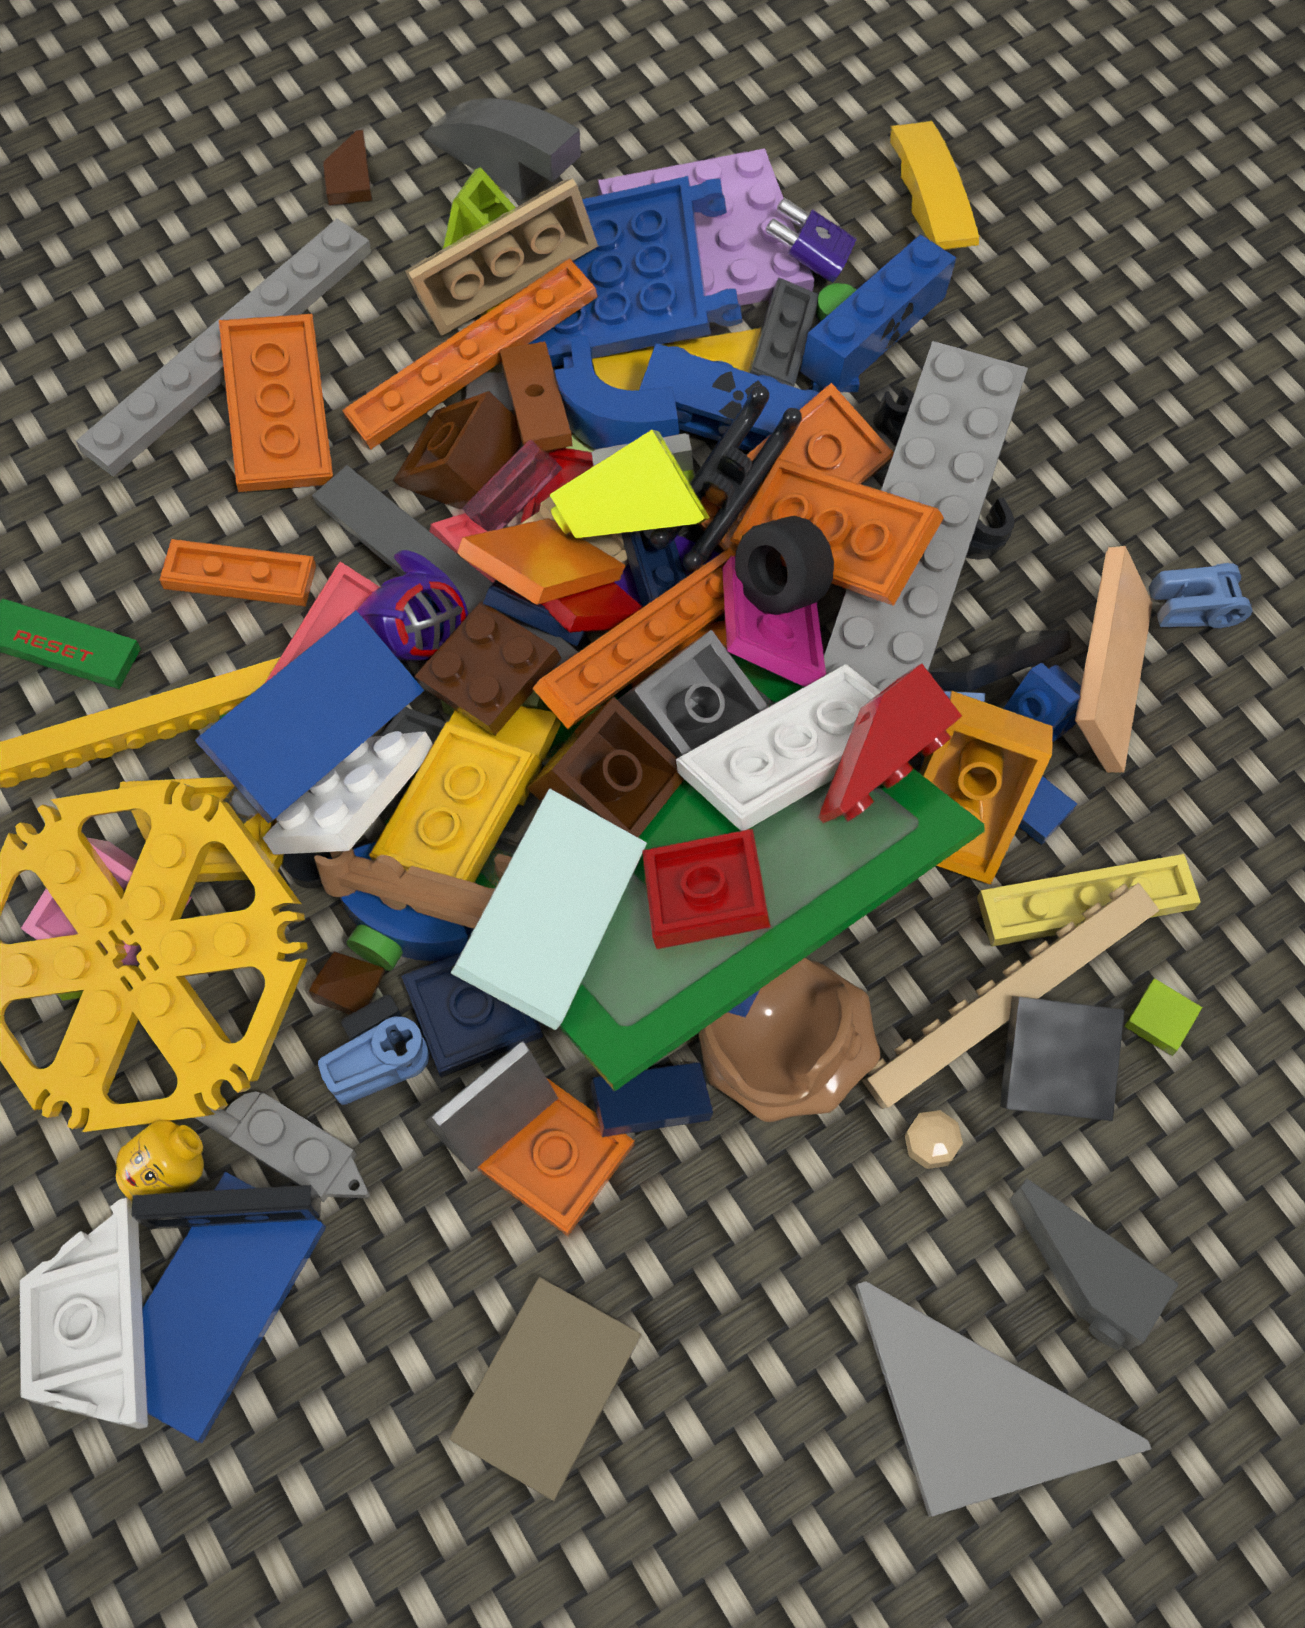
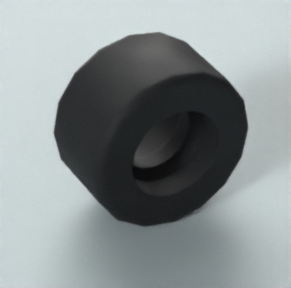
(806, 557)

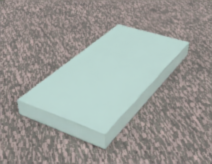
(550, 910)

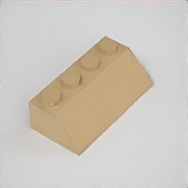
(503, 256)

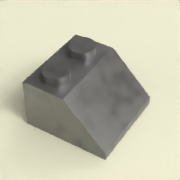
(694, 696)

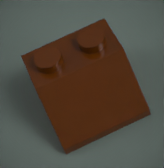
(461, 450)
(612, 769)

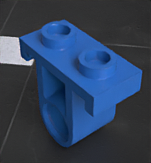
(1047, 698)

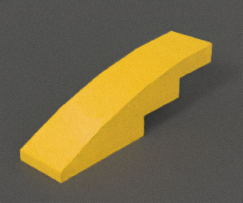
(935, 186)

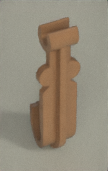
(422, 889)

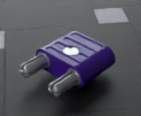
(818, 242)

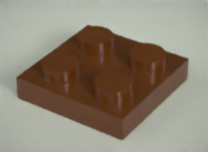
(488, 667)

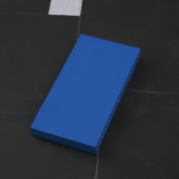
(310, 716)
(215, 1312)

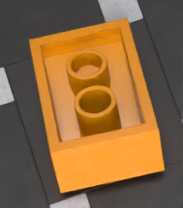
(993, 774)

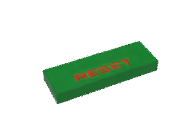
(66, 644)

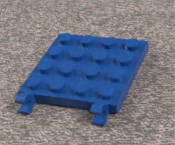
(646, 271)

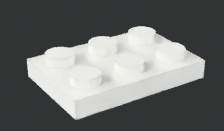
(349, 796)

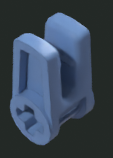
(1201, 597)
(372, 1062)

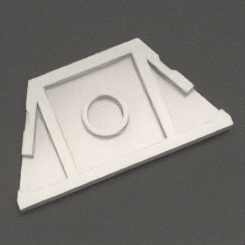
(87, 1325)

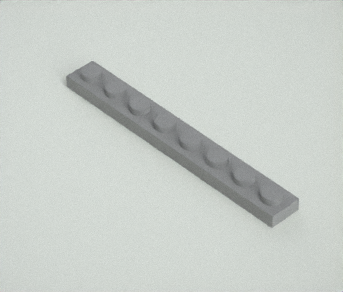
(200, 367)

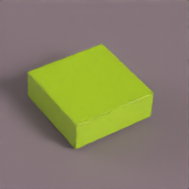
(1163, 1017)

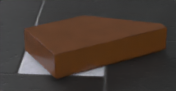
(348, 172)

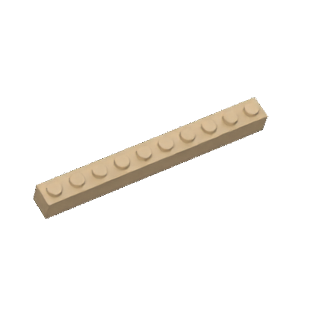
(992, 1007)

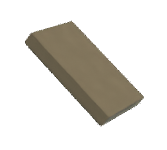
(546, 1388)

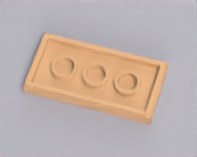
(1114, 660)

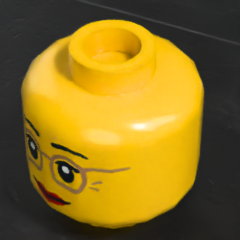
(160, 1160)

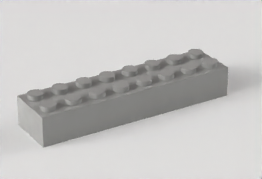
(948, 464)

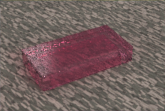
(512, 487)

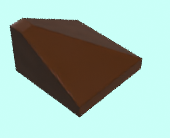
(346, 983)

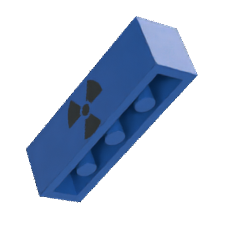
(877, 314)
(714, 392)

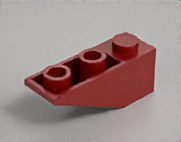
(888, 732)

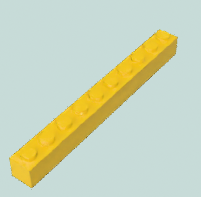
(127, 725)

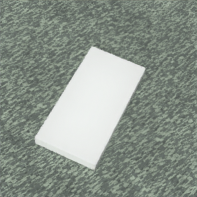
(779, 750)

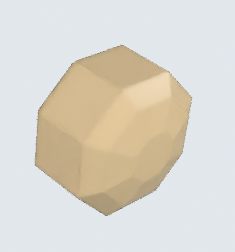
(933, 1139)

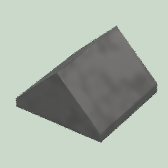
(493, 1107)

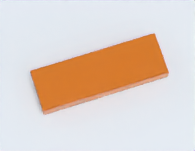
(238, 572)

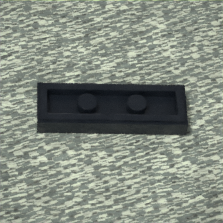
(1001, 660)
(226, 1207)

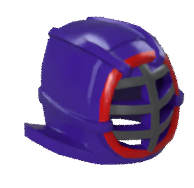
(404, 615)

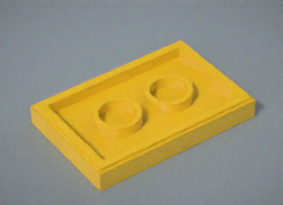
(457, 803)

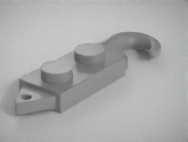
(289, 1145)

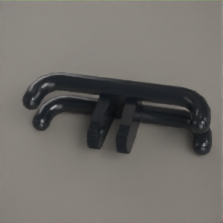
(731, 477)

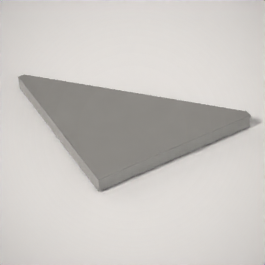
(977, 1419)

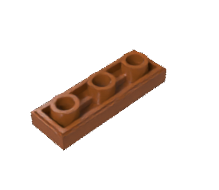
(536, 396)

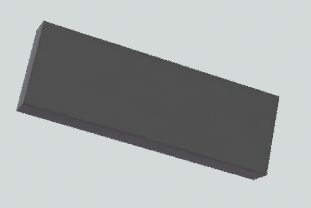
(784, 332)

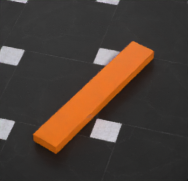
(469, 353)
(635, 644)

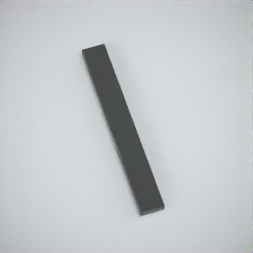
(389, 529)

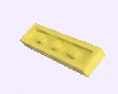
(1048, 904)

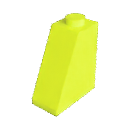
(628, 493)

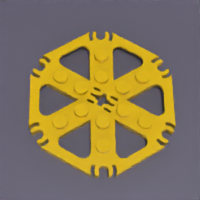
(171, 950)

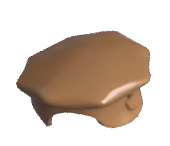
(796, 1047)

